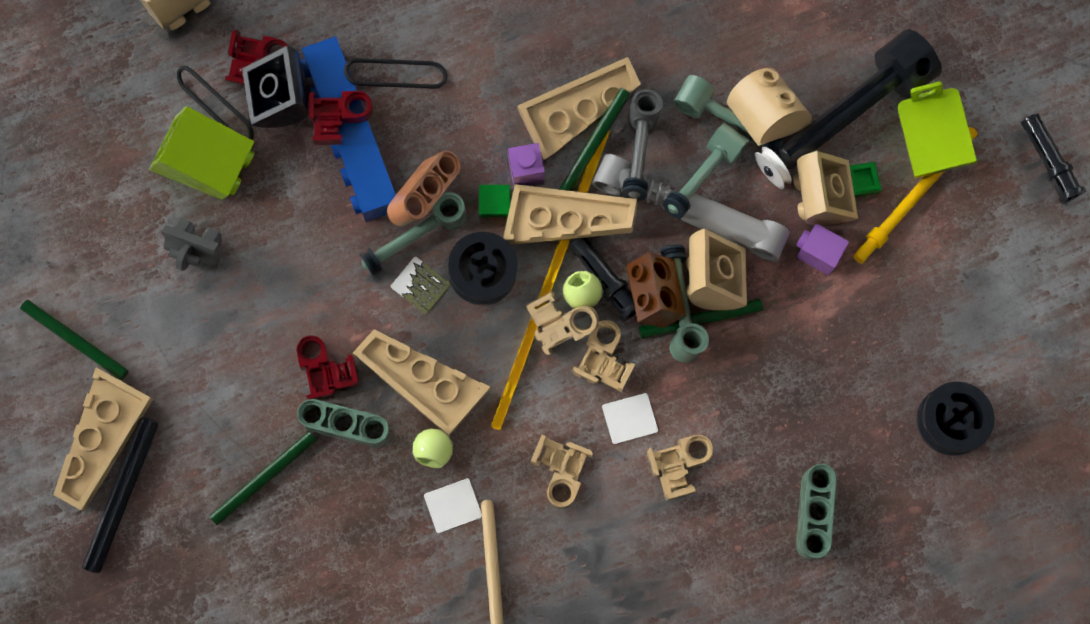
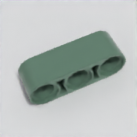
(332, 413)
(825, 499)

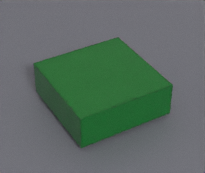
(865, 179)
(494, 200)

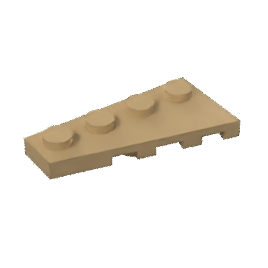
(570, 109)
(557, 214)
(431, 387)
(103, 431)

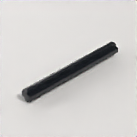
(120, 495)

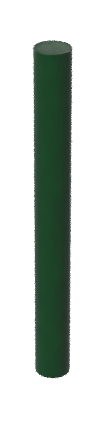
(595, 140)
(703, 318)
(74, 339)
(262, 478)

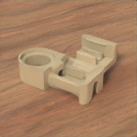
(554, 324)
(601, 364)
(566, 462)
(673, 467)

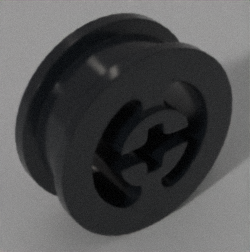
(491, 246)
(969, 437)

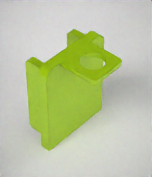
(936, 130)

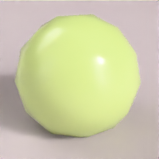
(582, 289)
(432, 448)

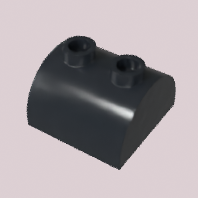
(276, 89)

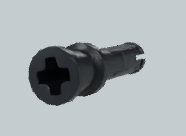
(1057, 169)
(614, 289)

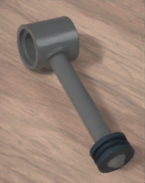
(642, 121)

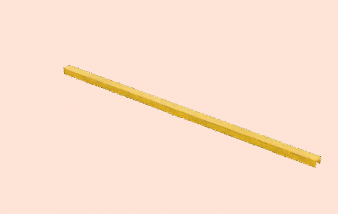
(546, 288)

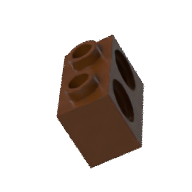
(655, 290)

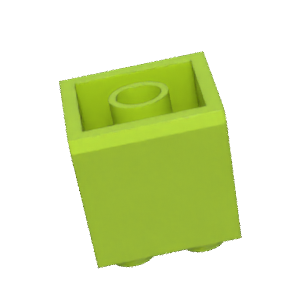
(203, 154)

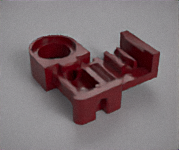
(247, 52)
(330, 111)
(328, 373)

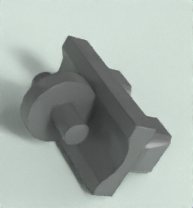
(190, 248)

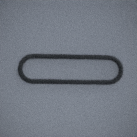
(393, 61)
(216, 94)

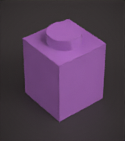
(526, 165)
(821, 248)

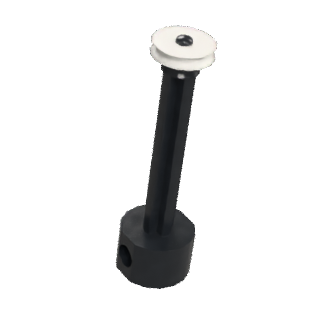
(902, 65)

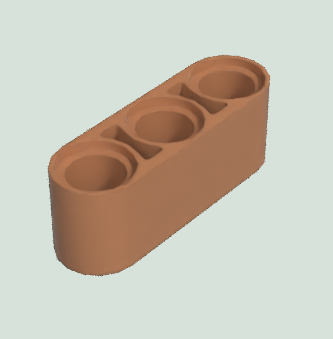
(423, 188)

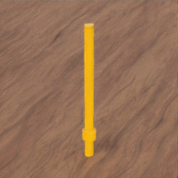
(879, 235)

